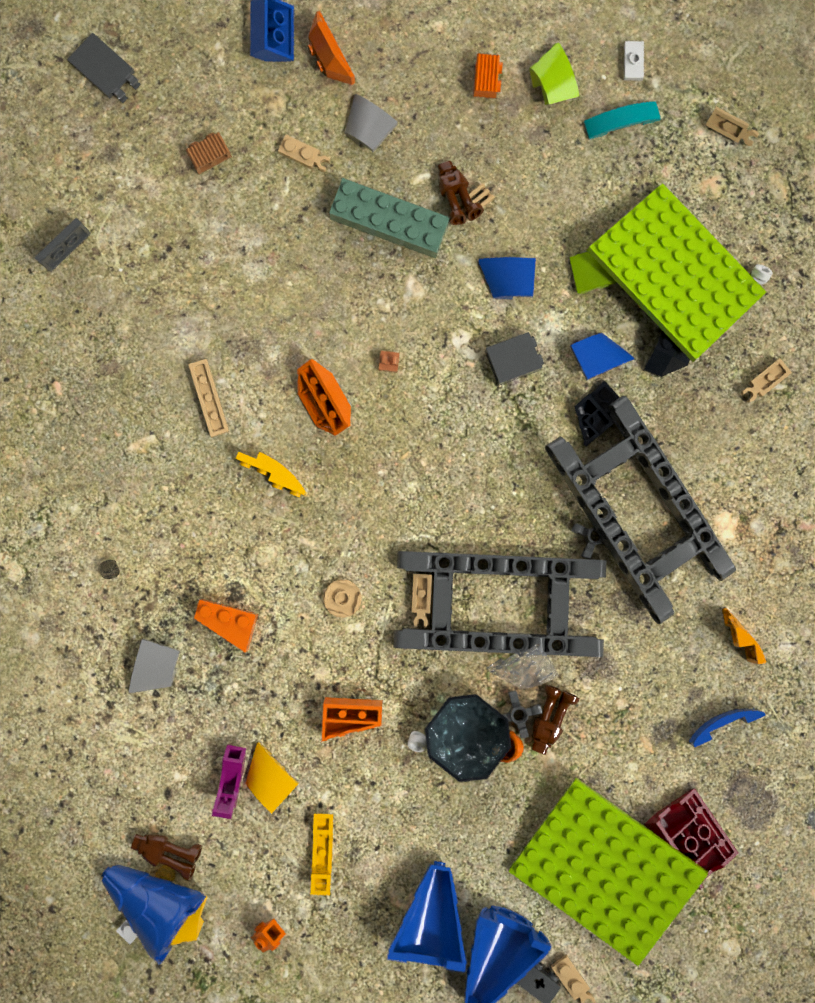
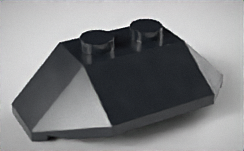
(665, 356)

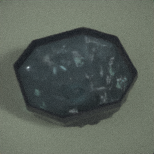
(468, 738)

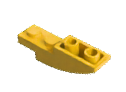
(279, 476)

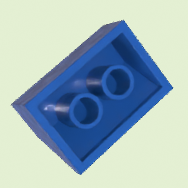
(272, 30)

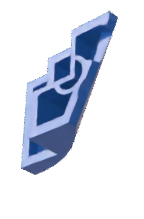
(509, 276)
(599, 355)

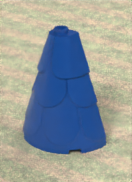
(151, 906)
(432, 924)
(501, 954)

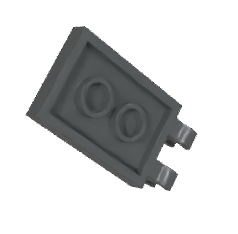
(103, 67)

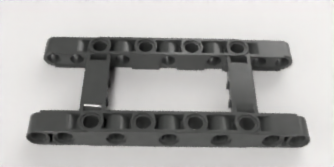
(670, 489)
(497, 641)

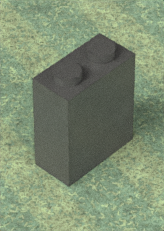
(514, 358)

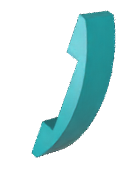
(621, 118)

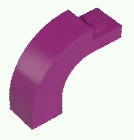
(230, 782)

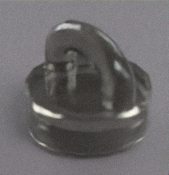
(109, 569)

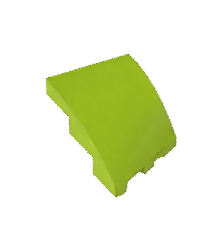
(554, 76)
(589, 273)

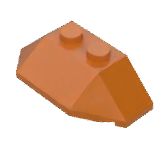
(327, 52)
(323, 398)

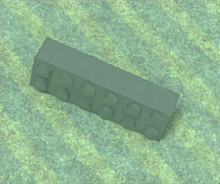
(389, 218)

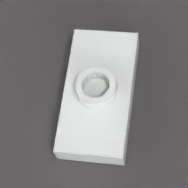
(634, 60)

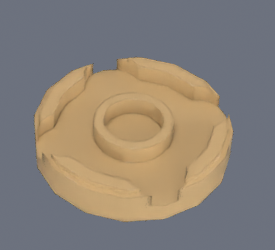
(342, 598)

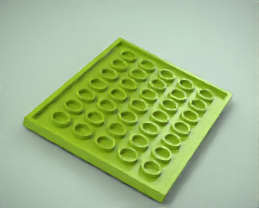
(676, 272)
(607, 871)

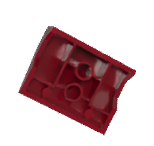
(693, 832)

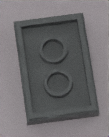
(63, 245)

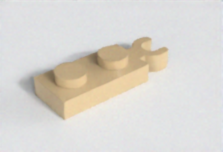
(730, 126)
(302, 153)
(767, 379)
(422, 597)
(572, 979)

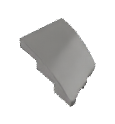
(368, 123)
(153, 667)

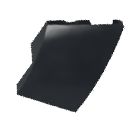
(594, 412)

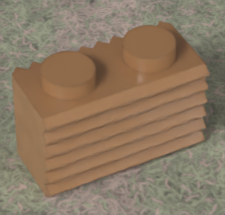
(208, 152)

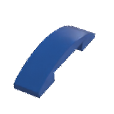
(702, 733)

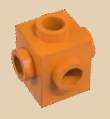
(268, 935)

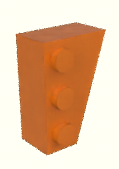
(228, 622)
(349, 715)

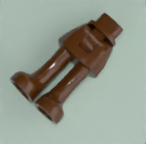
(454, 182)
(546, 731)
(154, 847)

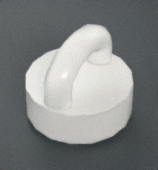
(762, 273)
(417, 741)

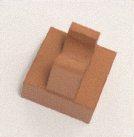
(389, 361)

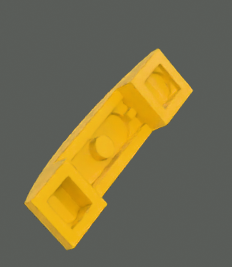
(322, 854)

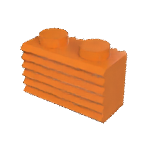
(486, 75)

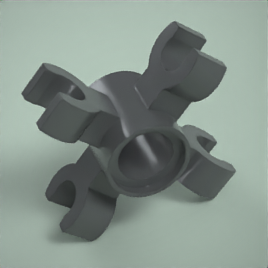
(590, 544)
(532, 710)

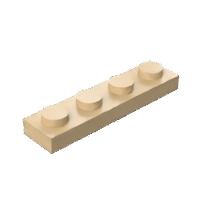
(209, 398)

